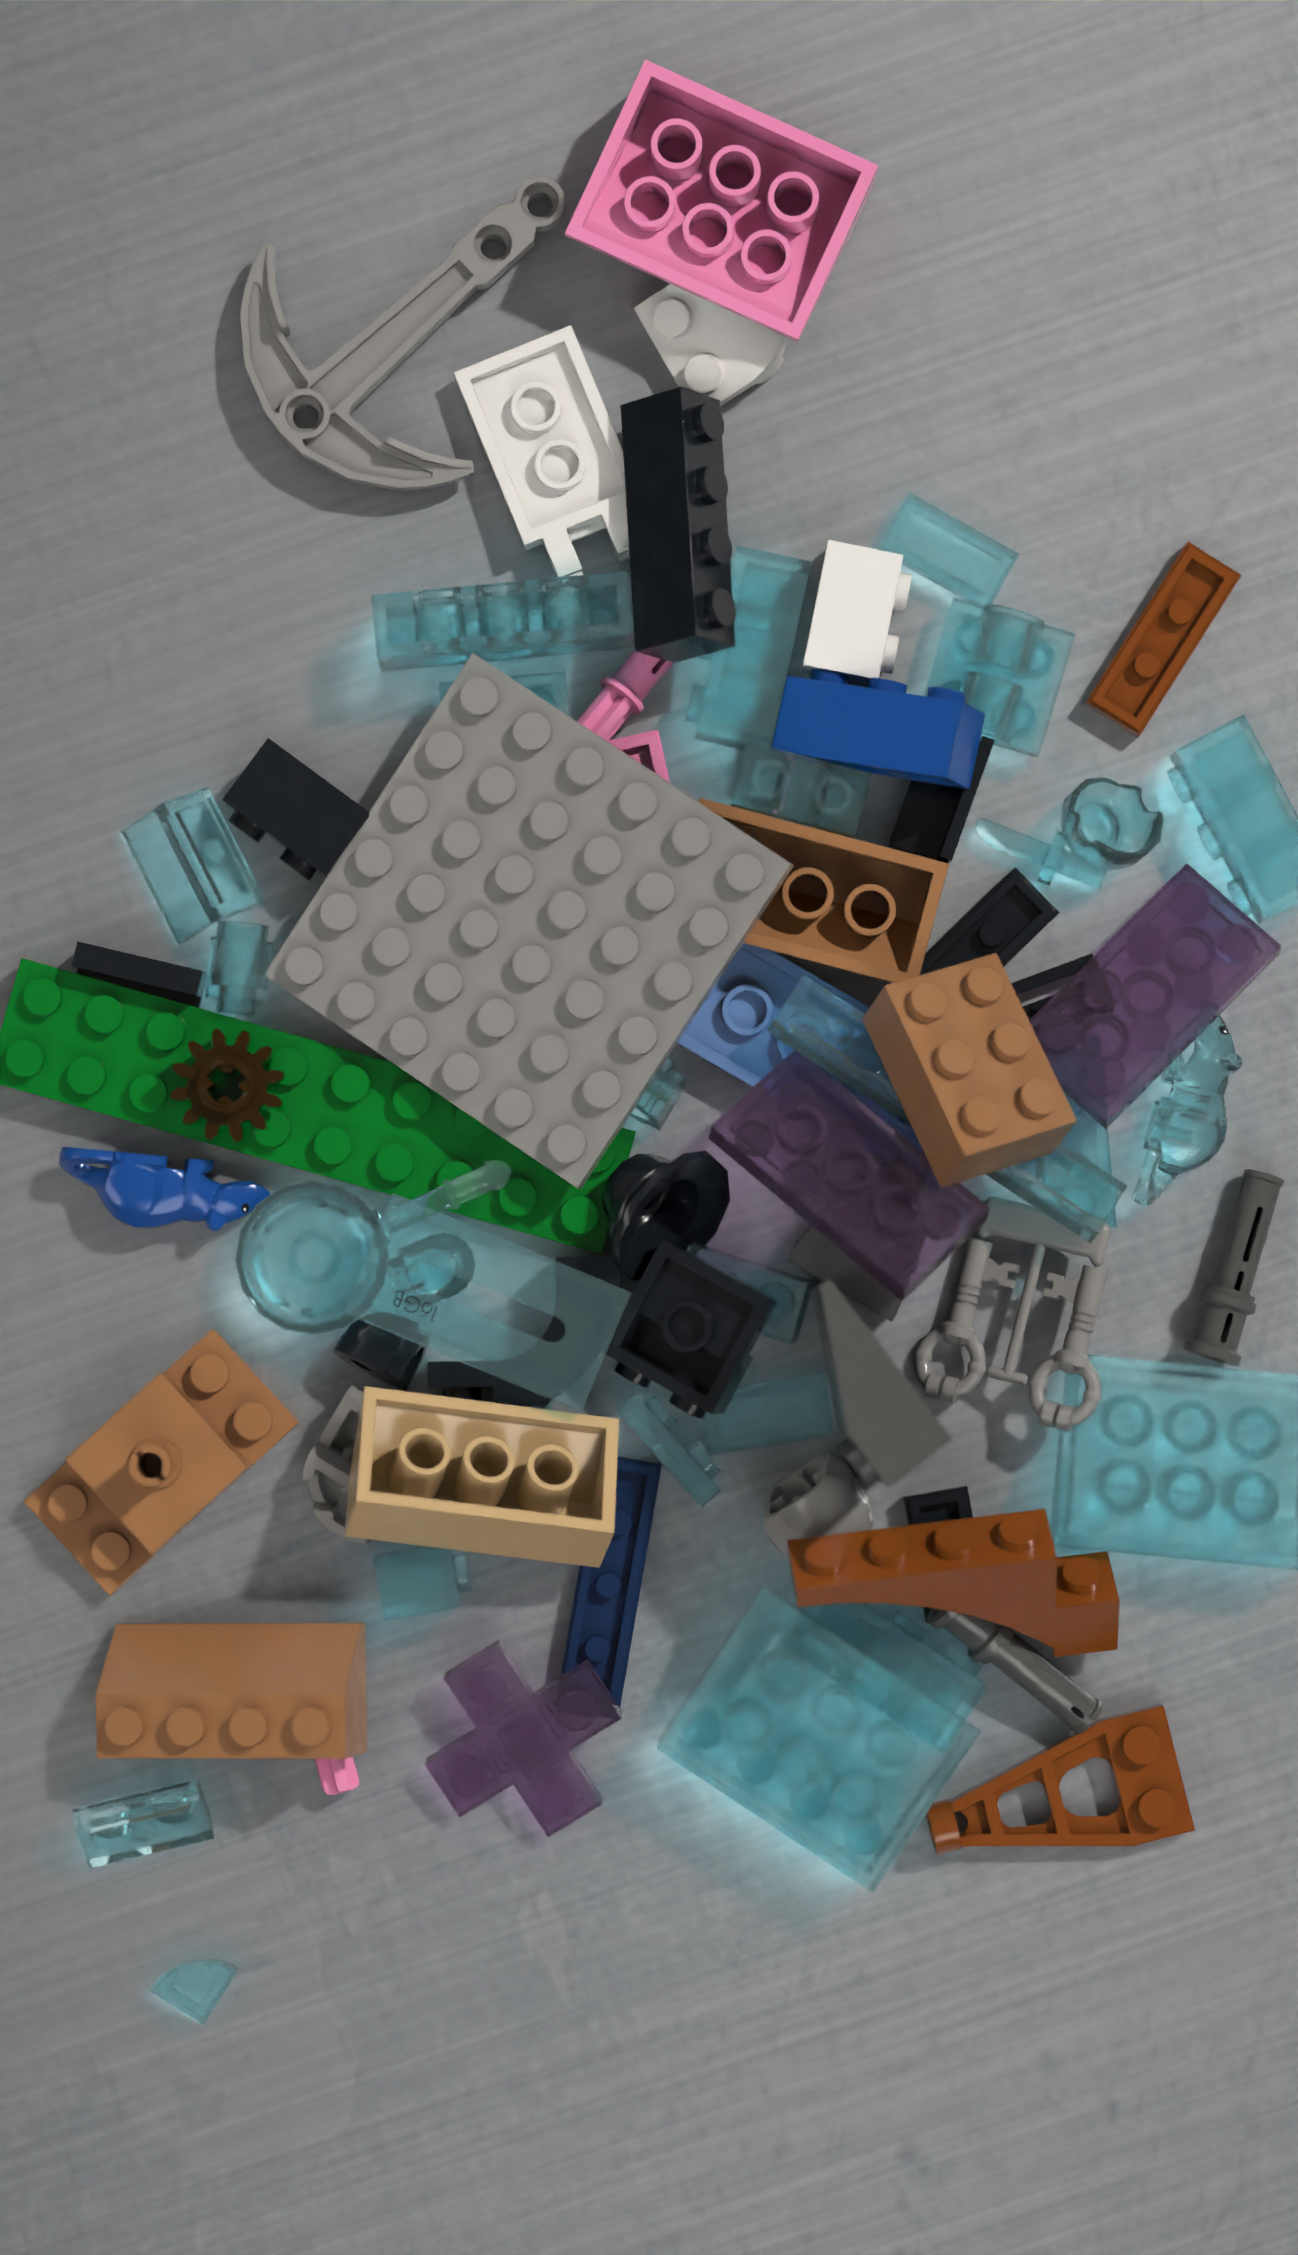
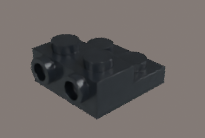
(689, 1330)

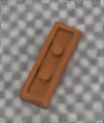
(1163, 639)

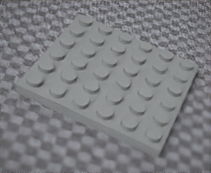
(528, 920)

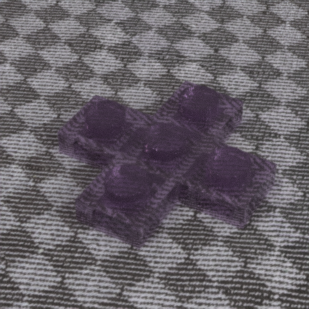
(523, 1738)

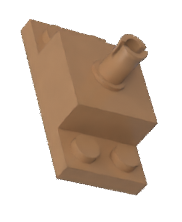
(161, 1461)

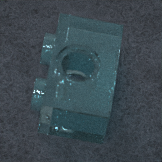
(801, 789)

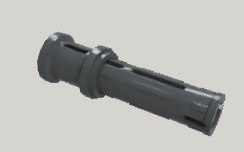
(1229, 1297)
(1021, 1663)

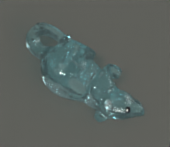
(1192, 1121)

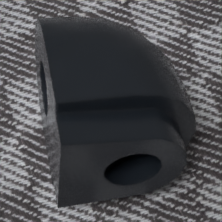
(380, 1353)

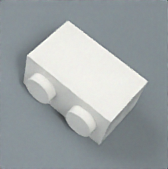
(855, 611)

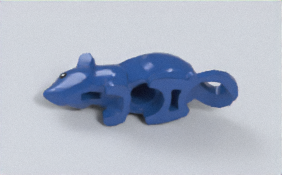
(150, 1195)

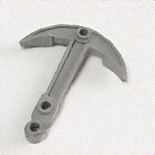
(377, 350)

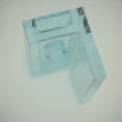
(192, 864)

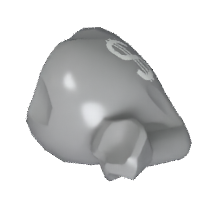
(816, 1502)

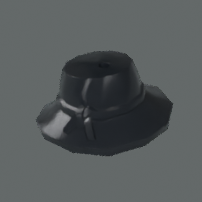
(661, 1200)

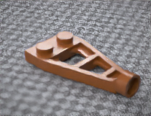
(1144, 1774)

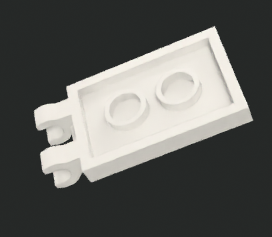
(550, 446)

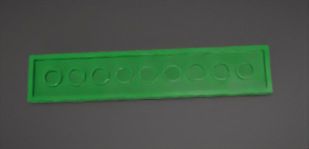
(338, 1115)

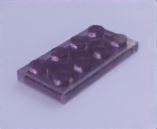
(1150, 994)
(848, 1174)

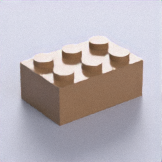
(968, 1070)

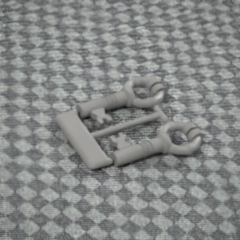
(1031, 1226)

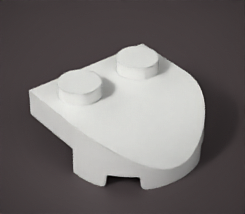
(709, 345)

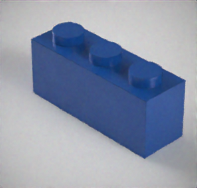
(881, 728)

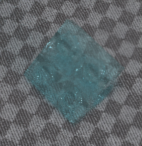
(1006, 668)

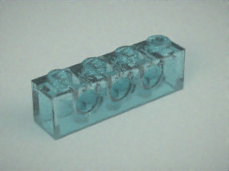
(503, 621)

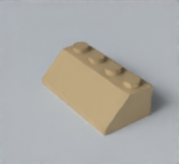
(483, 1477)

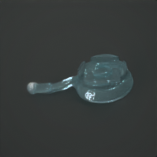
(311, 1240)

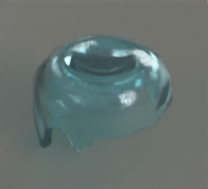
(1109, 824)

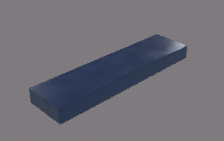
(609, 1595)

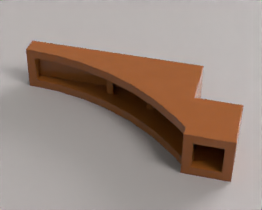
(973, 1566)

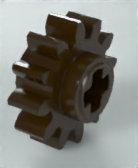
(224, 1110)

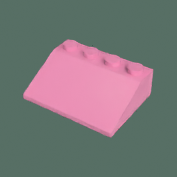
(722, 200)

